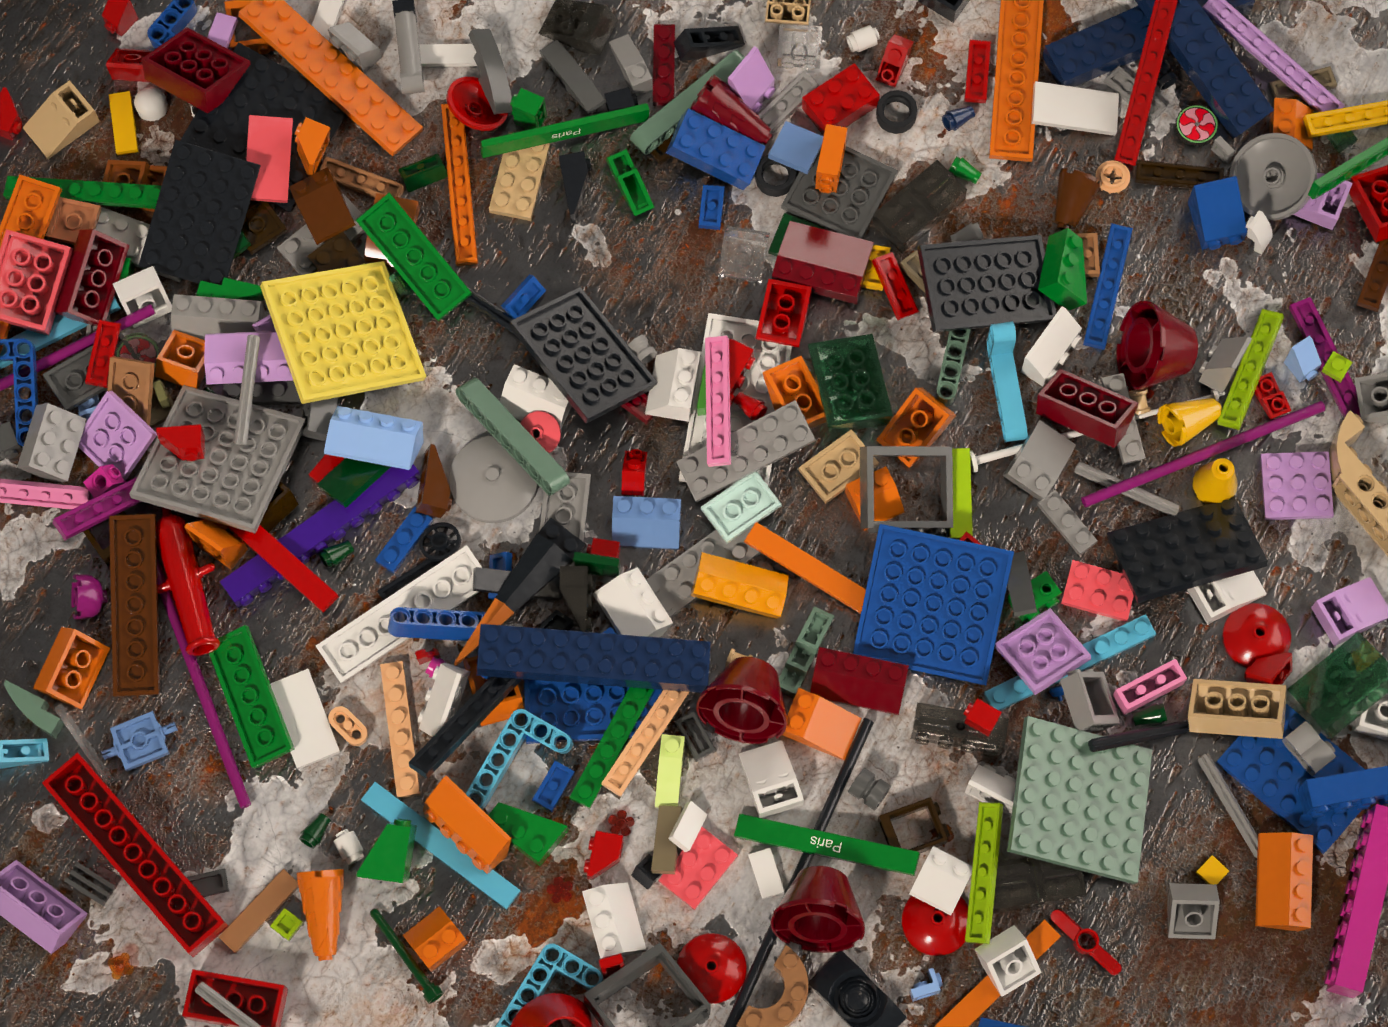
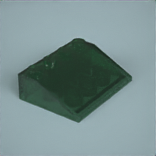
(851, 382)
(1343, 685)

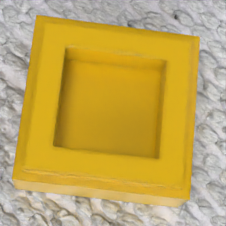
(1212, 871)

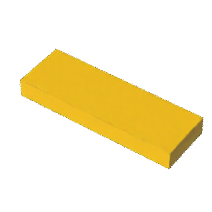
(123, 123)

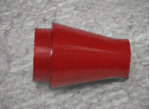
(750, 406)

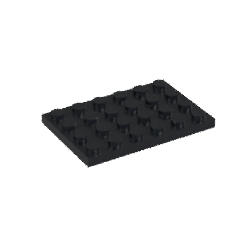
(199, 214)
(984, 283)
(583, 354)
(1186, 549)

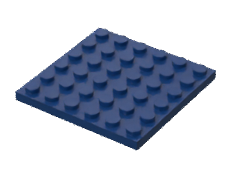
(933, 603)

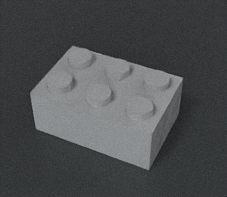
(51, 443)

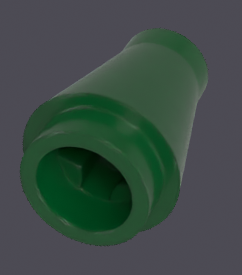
(335, 554)
(1150, 715)
(314, 832)

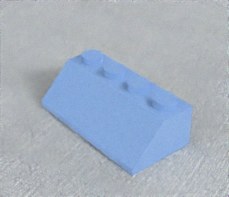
(374, 438)

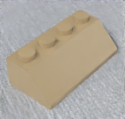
(1237, 708)

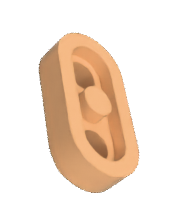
(349, 726)

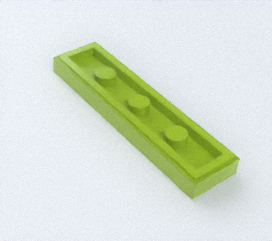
(961, 493)

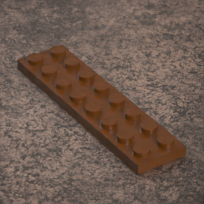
(134, 605)

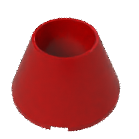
(553, 1007)

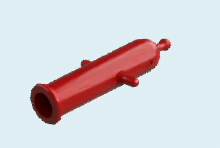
(185, 583)

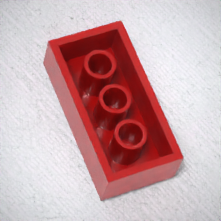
(257, 999)

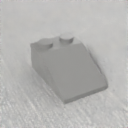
(1040, 460)

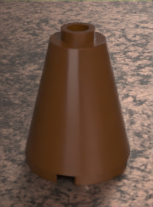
(1073, 197)

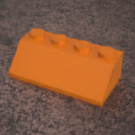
(466, 825)
(1284, 881)

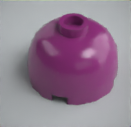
(87, 596)

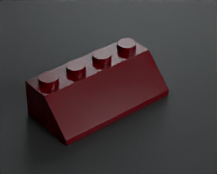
(90, 277)
(1086, 407)
(859, 680)

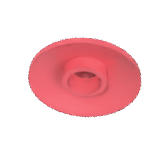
(547, 426)

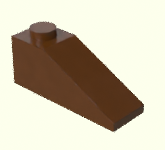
(433, 488)

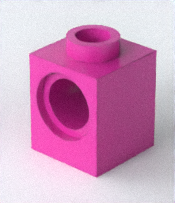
(96, 482)

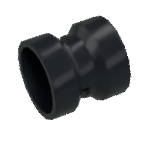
(1166, 77)

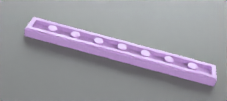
(1271, 56)

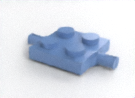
(139, 741)

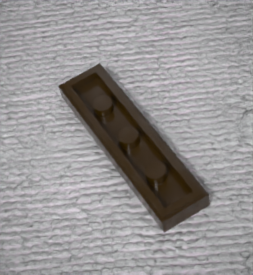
(1175, 174)

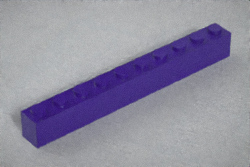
(318, 532)

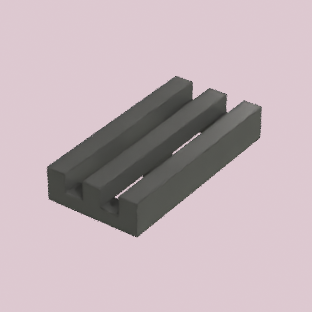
(704, 753)
(74, 874)

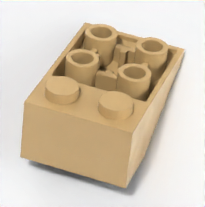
(60, 120)

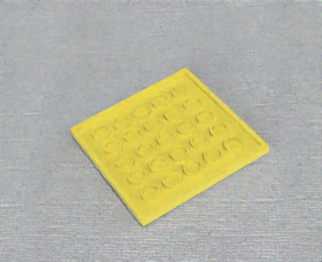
(342, 331)

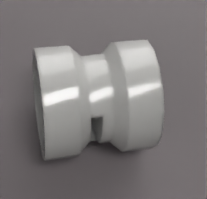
(642, 349)

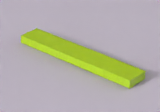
(1250, 369)
(984, 873)

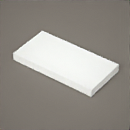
(1075, 108)
(305, 719)

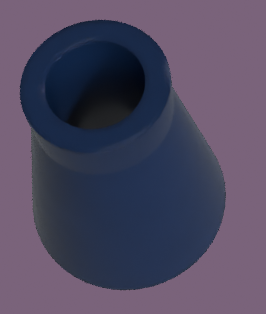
(956, 118)

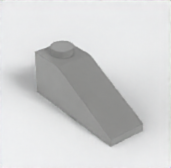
(631, 65)

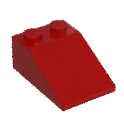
(784, 312)

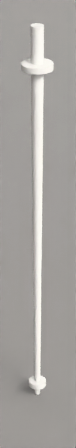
(980, 459)

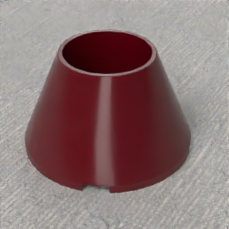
(1154, 346)
(745, 702)
(819, 912)

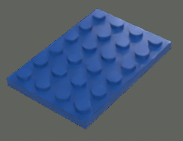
(576, 708)
(1275, 775)

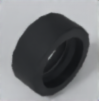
(896, 96)
(773, 190)

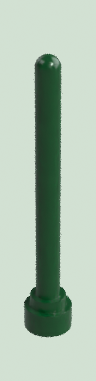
(431, 991)

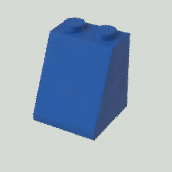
(1218, 213)

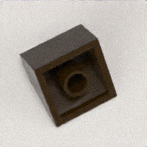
(280, 506)

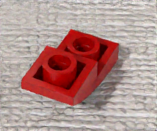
(1271, 397)

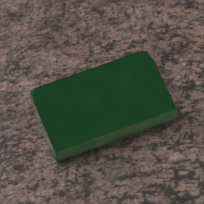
(423, 172)

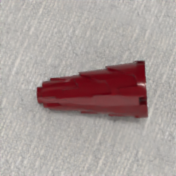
(727, 108)

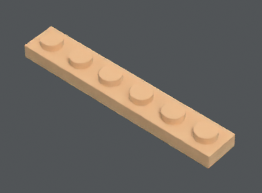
(399, 728)
(643, 740)

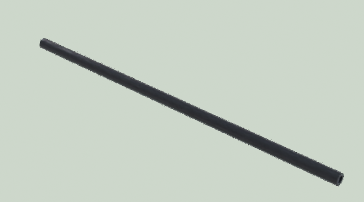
(804, 862)

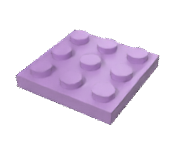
(116, 435)
(1296, 485)
(1042, 651)

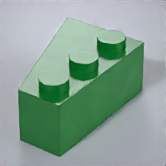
(1064, 270)
(529, 833)

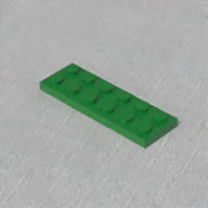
(414, 257)
(250, 698)

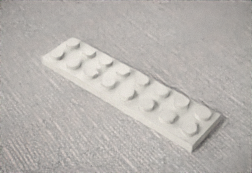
(368, 635)

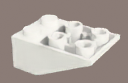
(1226, 595)
(771, 779)

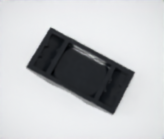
(854, 995)

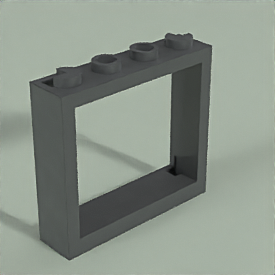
(867, 486)
(636, 969)

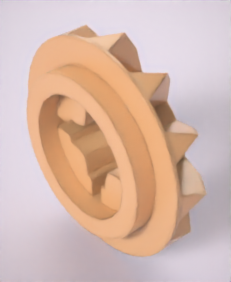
(1120, 171)

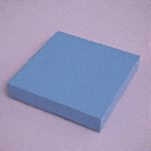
(796, 147)

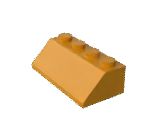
(740, 585)

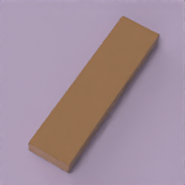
(361, 180)
(259, 911)

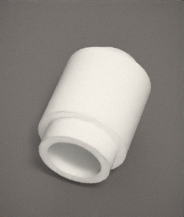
(863, 38)
(348, 846)

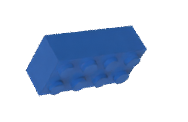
(715, 149)
(1344, 792)

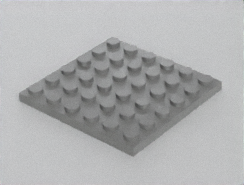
(233, 479)

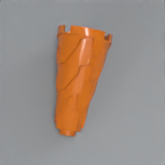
(322, 906)

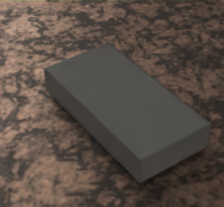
(211, 882)

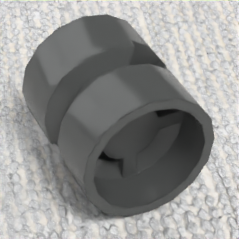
(869, 789)

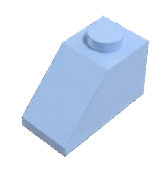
(1303, 360)

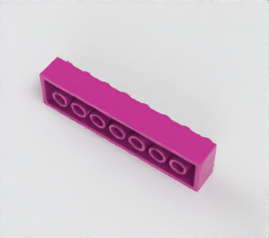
(1362, 908)

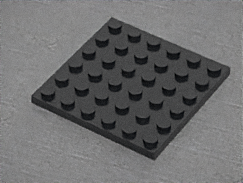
(263, 91)

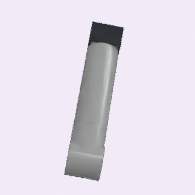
(408, 46)

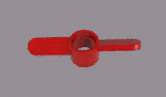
(1073, 930)

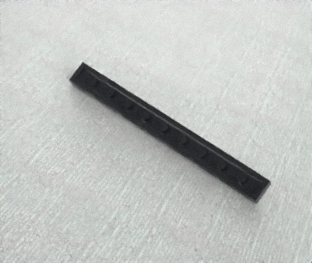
(473, 712)

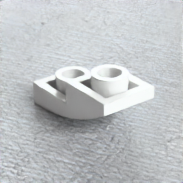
(1259, 231)

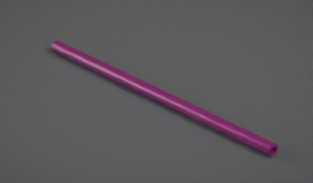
(77, 346)
(1202, 454)
(204, 696)

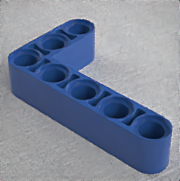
(173, 12)
(22, 382)
(429, 624)

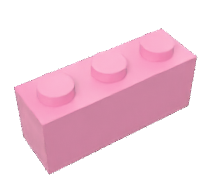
(1149, 687)

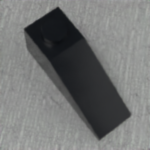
(705, 42)
(575, 179)

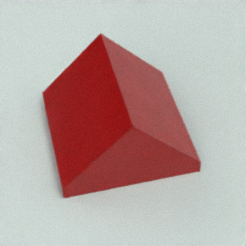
(127, 65)

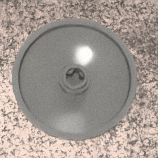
(1274, 175)
(490, 482)

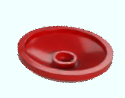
(471, 106)
(1241, 638)
(931, 936)
(730, 969)

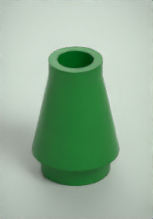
(964, 170)

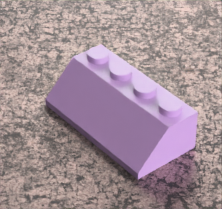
(226, 356)
(37, 907)

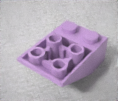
(1327, 207)
(1350, 610)

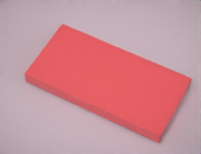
(271, 148)

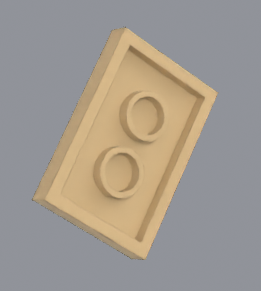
(835, 466)

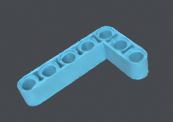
(1000, 349)
(510, 752)
(550, 968)

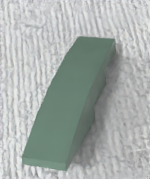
(805, 651)

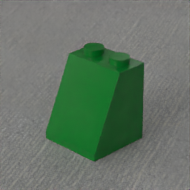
(391, 854)

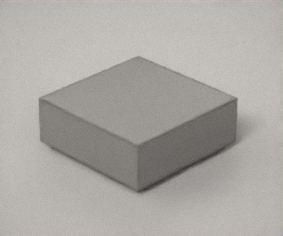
(1222, 149)

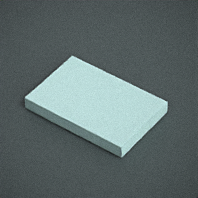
(740, 506)

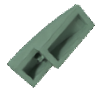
(35, 709)

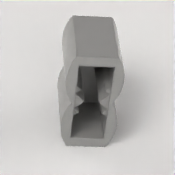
(1309, 747)

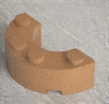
(793, 1000)

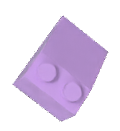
(752, 80)

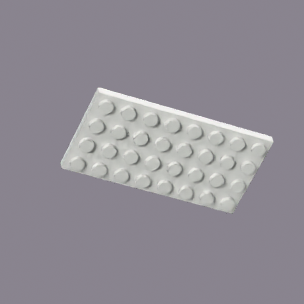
(767, 356)

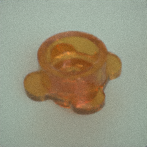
(114, 964)

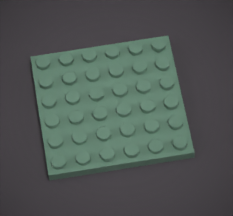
(1079, 803)

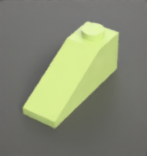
(669, 770)

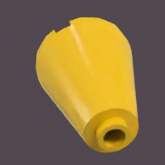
(1187, 419)
(1215, 481)

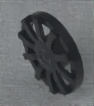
(439, 541)

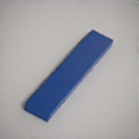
(1107, 286)

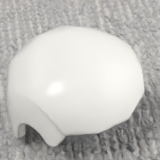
(151, 103)

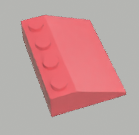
(31, 280)

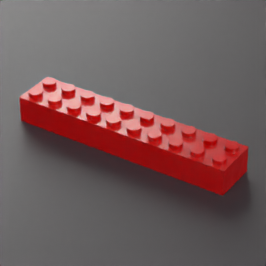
(135, 855)

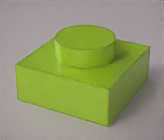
(1336, 366)
(286, 924)

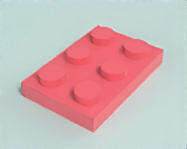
(1098, 591)
(699, 869)

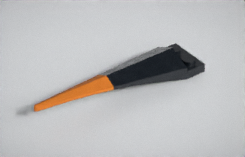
(537, 567)

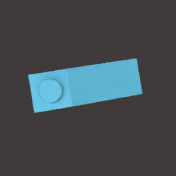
(23, 752)

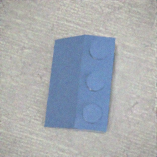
(646, 522)

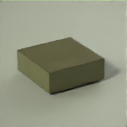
(161, 394)

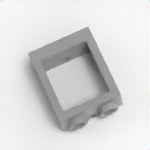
(1080, 703)

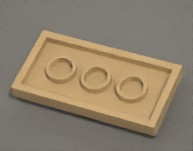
(519, 182)

